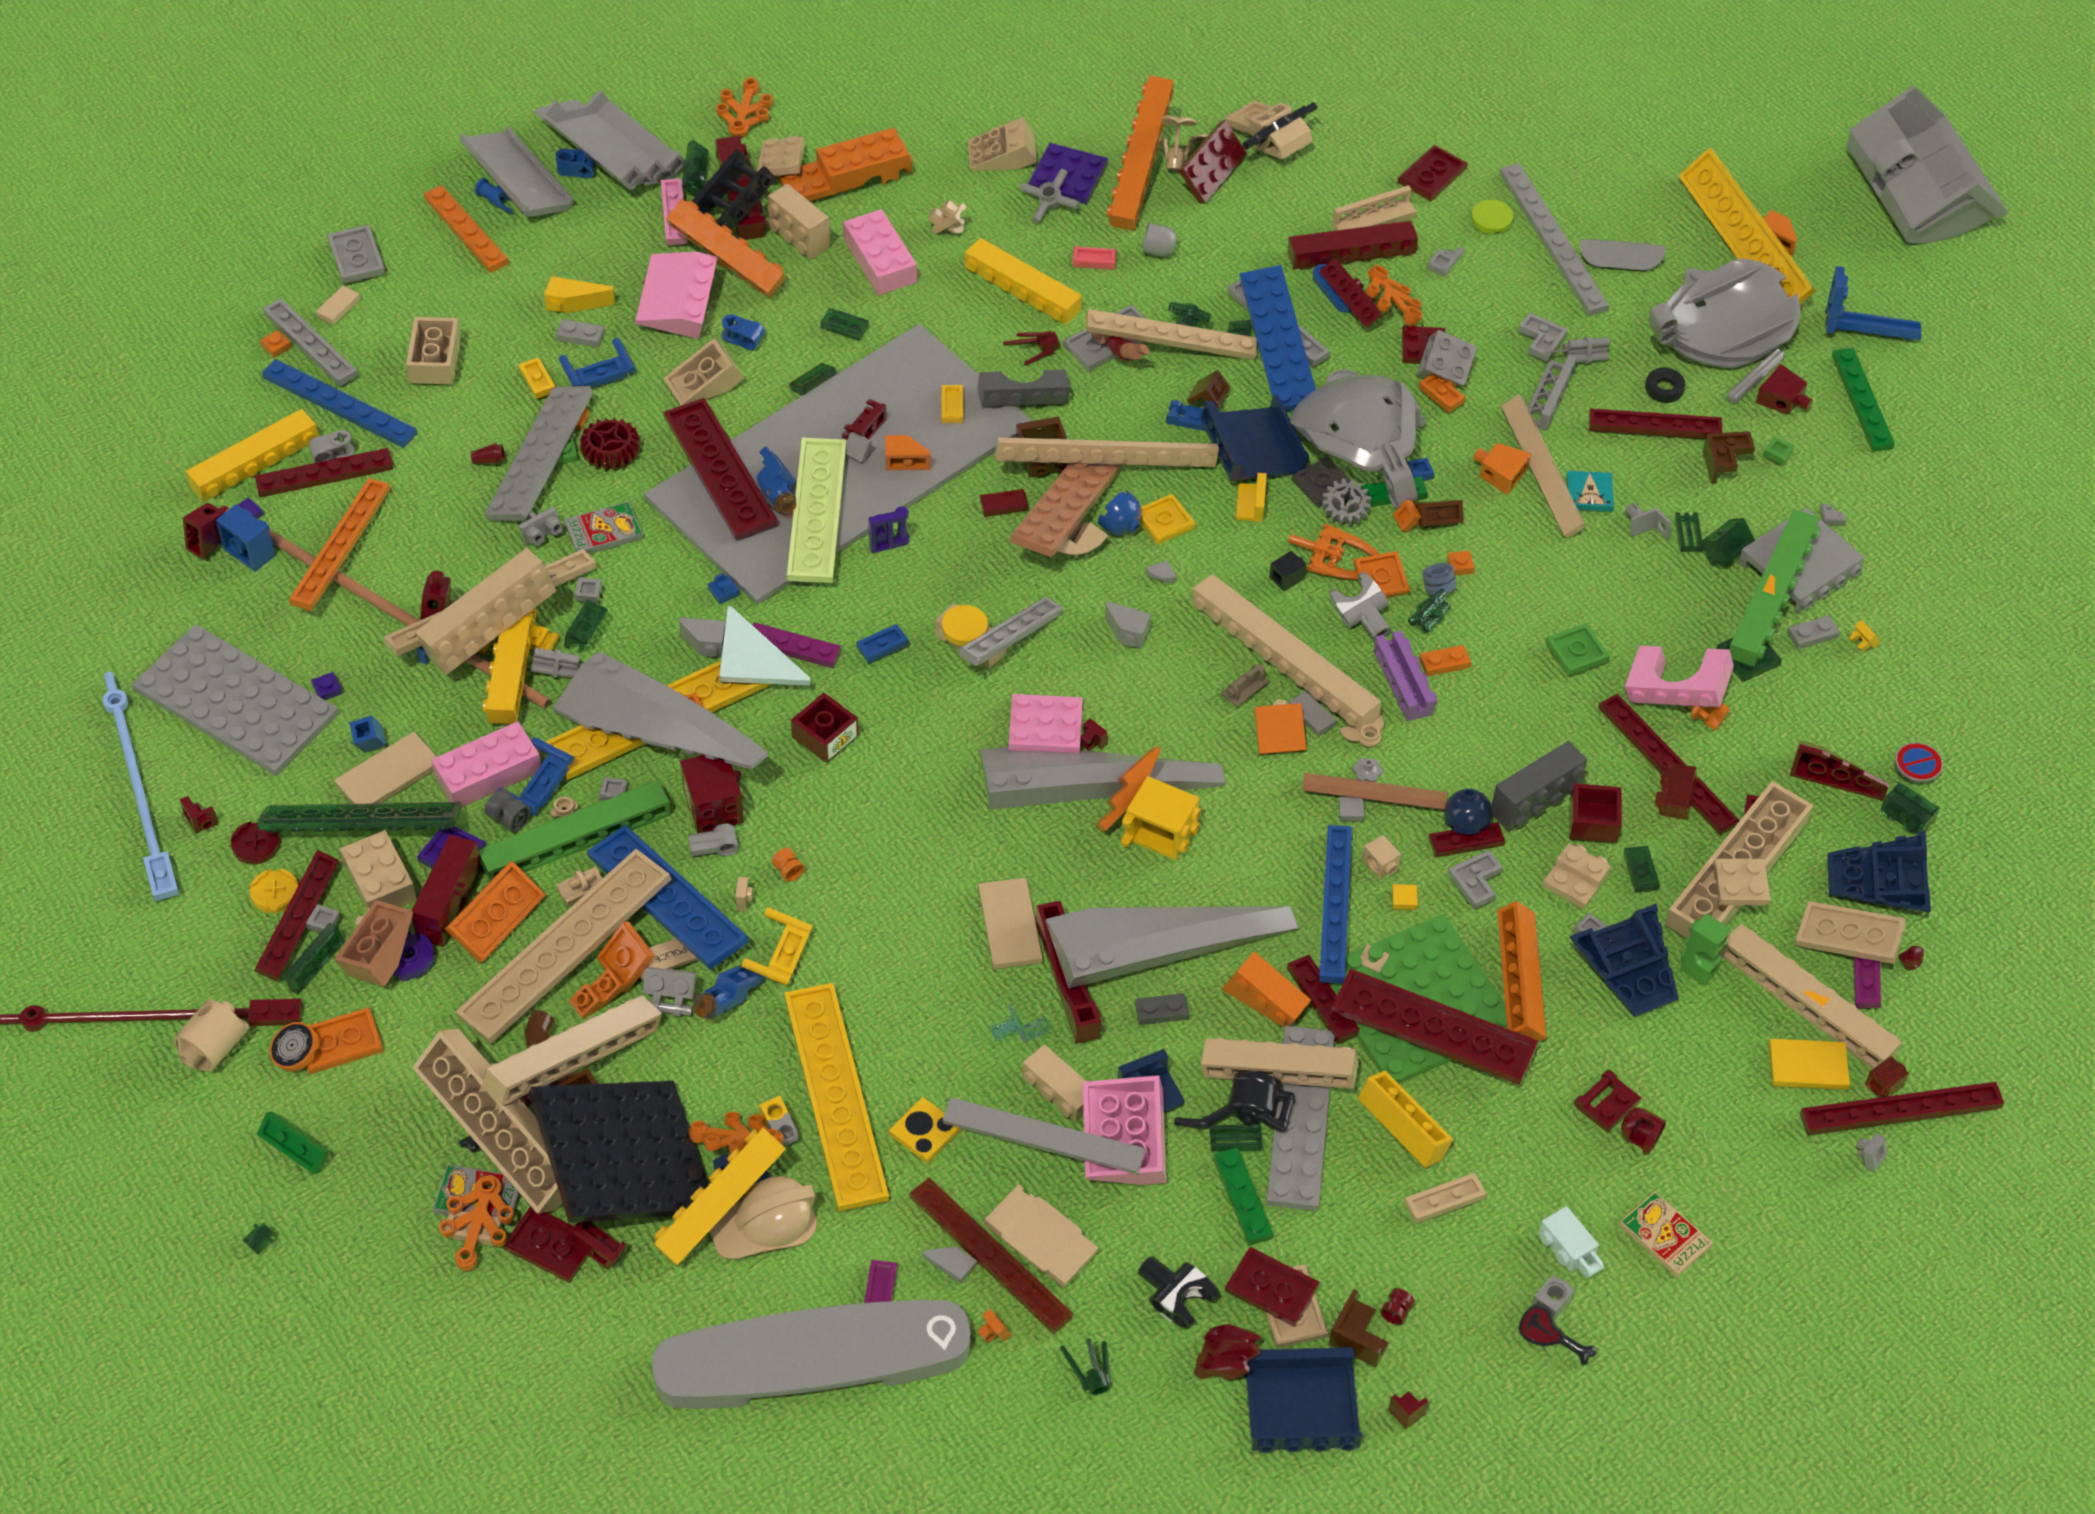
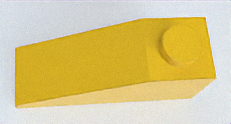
(574, 295)

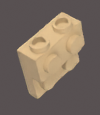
(1577, 875)

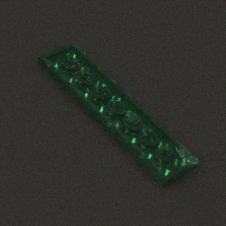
(363, 815)

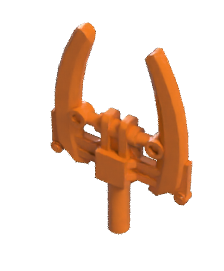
(1324, 549)

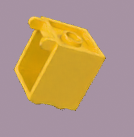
(1161, 818)

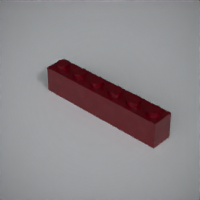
(753, 223)
(1352, 244)

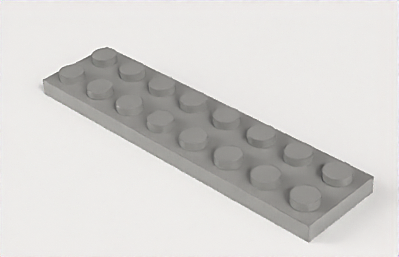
(538, 454)
(1300, 1149)

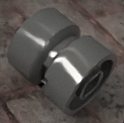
(507, 810)

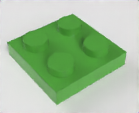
(1577, 649)

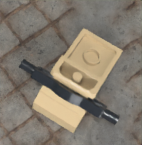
(1273, 128)

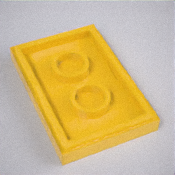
(1809, 1064)

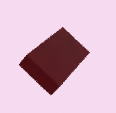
(1003, 502)

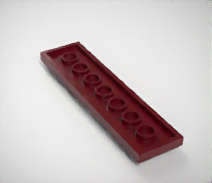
(720, 468)
(1435, 1026)

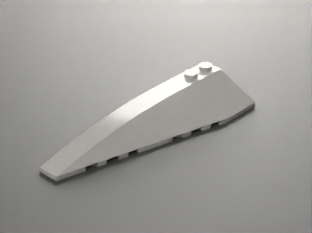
(1058, 777)
(1124, 940)

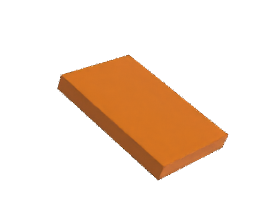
(345, 1040)

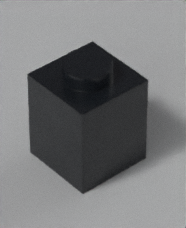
(1287, 570)

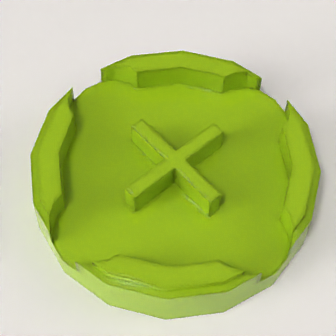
(1492, 216)

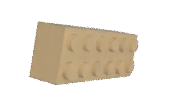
(486, 611)

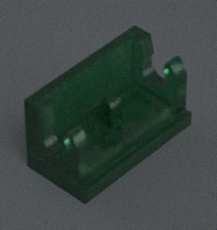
(585, 625)

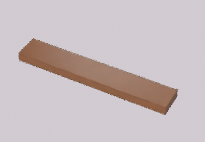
(1374, 791)

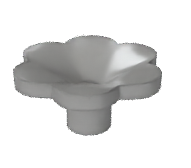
(1367, 770)

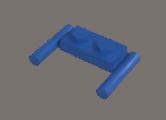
(600, 372)
(547, 776)

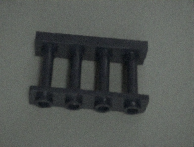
(725, 179)

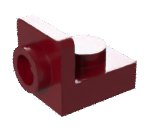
(198, 818)

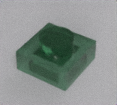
(1240, 327)

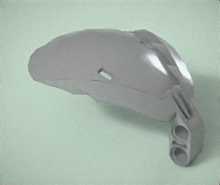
(1741, 320)
(1373, 426)

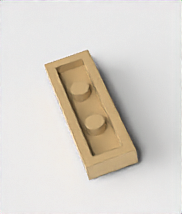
(1445, 1198)

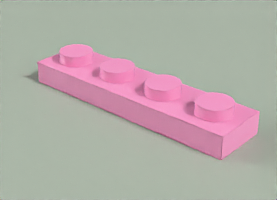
(671, 195)

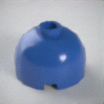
(1122, 514)

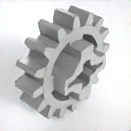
(1336, 497)

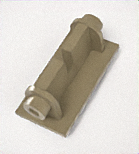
(1246, 685)

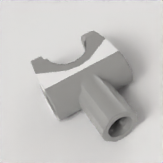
(1363, 607)

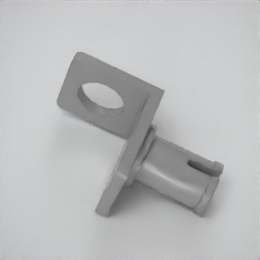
(1644, 521)

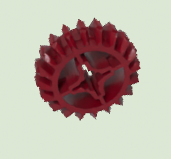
(609, 438)

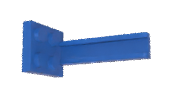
(1863, 322)

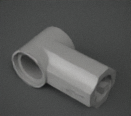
(721, 840)

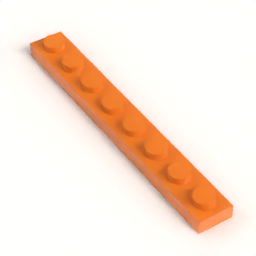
(339, 544)

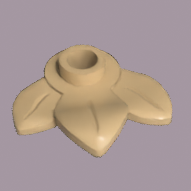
(1369, 734)

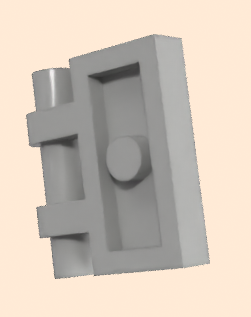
(670, 983)

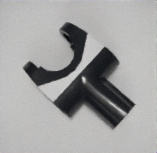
(1176, 1288)

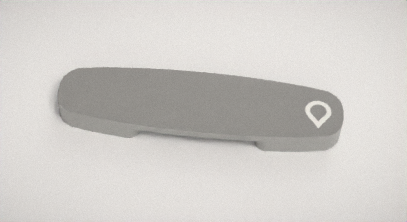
(811, 1352)

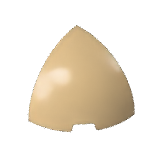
(1083, 539)

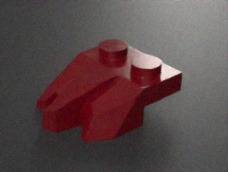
(1226, 1352)

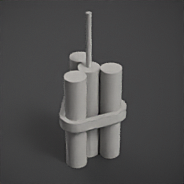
(1586, 349)
(555, 663)

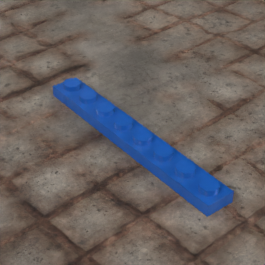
(339, 403)
(1335, 904)

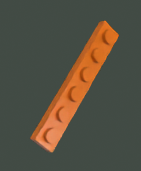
(466, 229)

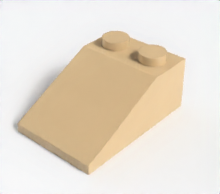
(704, 374)

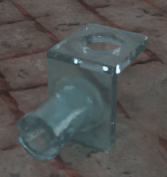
(1013, 1025)

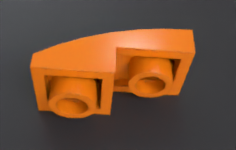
(595, 996)

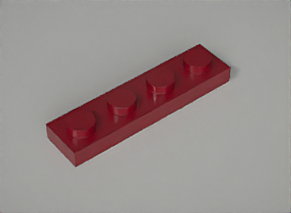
(1322, 998)

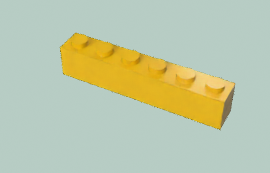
(1023, 281)
(251, 455)
(509, 671)
(717, 1199)

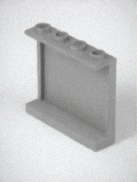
(1826, 568)

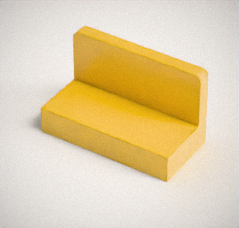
(1251, 500)

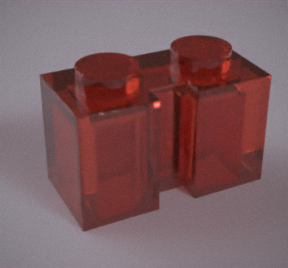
(1677, 790)

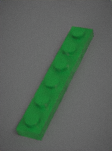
(1863, 400)

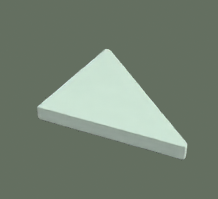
(753, 658)

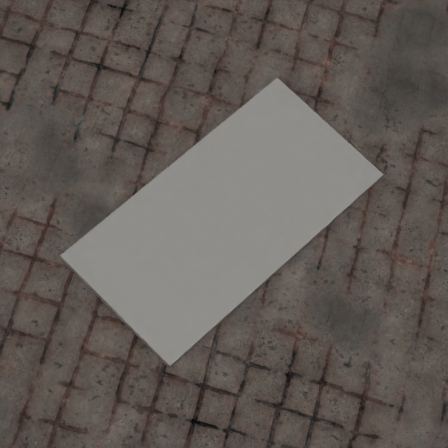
(904, 378)

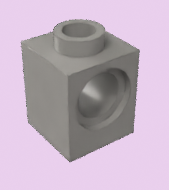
(1557, 1288)

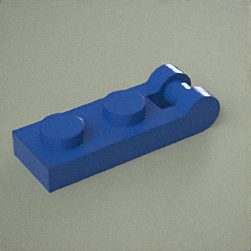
(1190, 419)

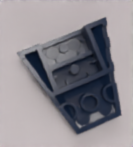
(1883, 873)
(1632, 960)

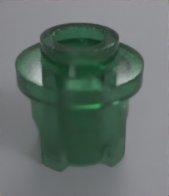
(259, 1237)

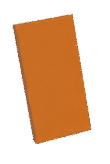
(495, 912)

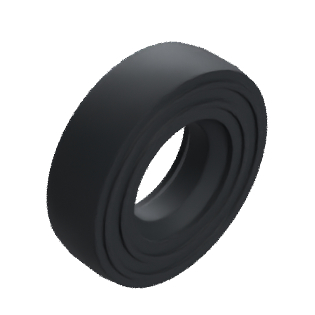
(1664, 395)

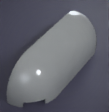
(1622, 254)

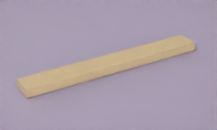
(1543, 466)

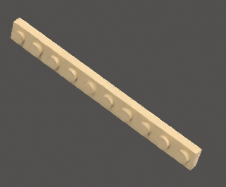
(1106, 452)
(559, 572)

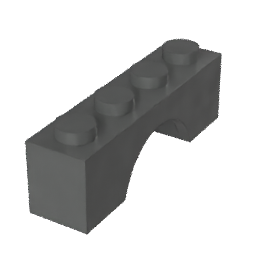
(999, 390)

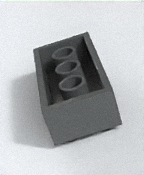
(1538, 786)

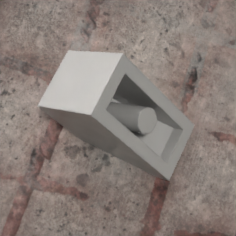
(1127, 624)
(703, 635)

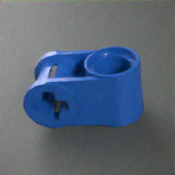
(573, 163)
(743, 332)

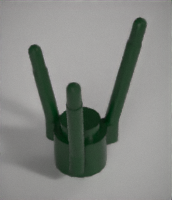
(1096, 1380)

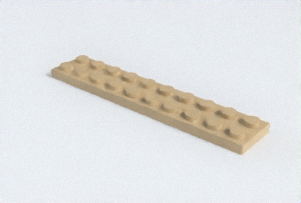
(563, 946)

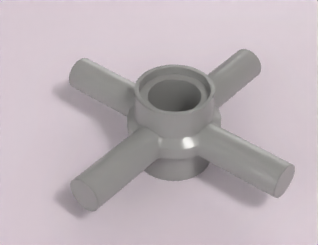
(1052, 190)

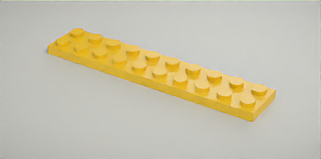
(1740, 221)
(596, 747)
(836, 1097)

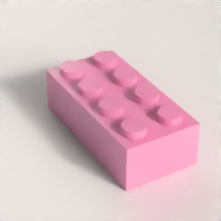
(880, 252)
(486, 765)

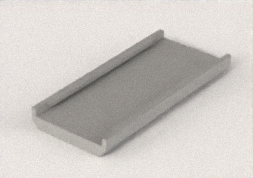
(518, 172)

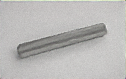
(1755, 376)

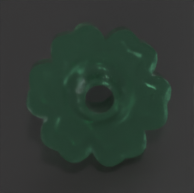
(1189, 314)

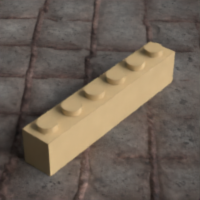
(1286, 1062)

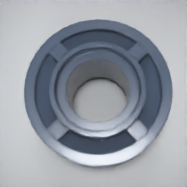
(1439, 577)

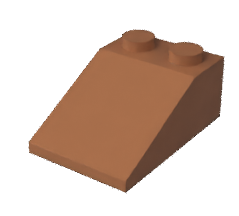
(376, 944)

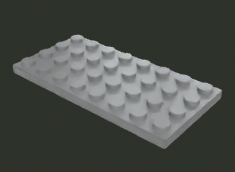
(235, 699)

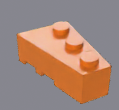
(1266, 991)

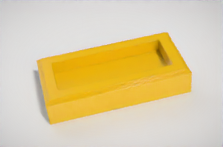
(951, 403)

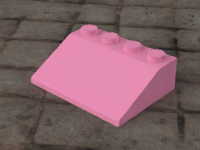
(676, 292)
(1129, 1113)

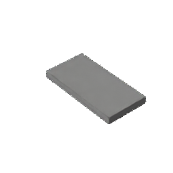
(1089, 351)

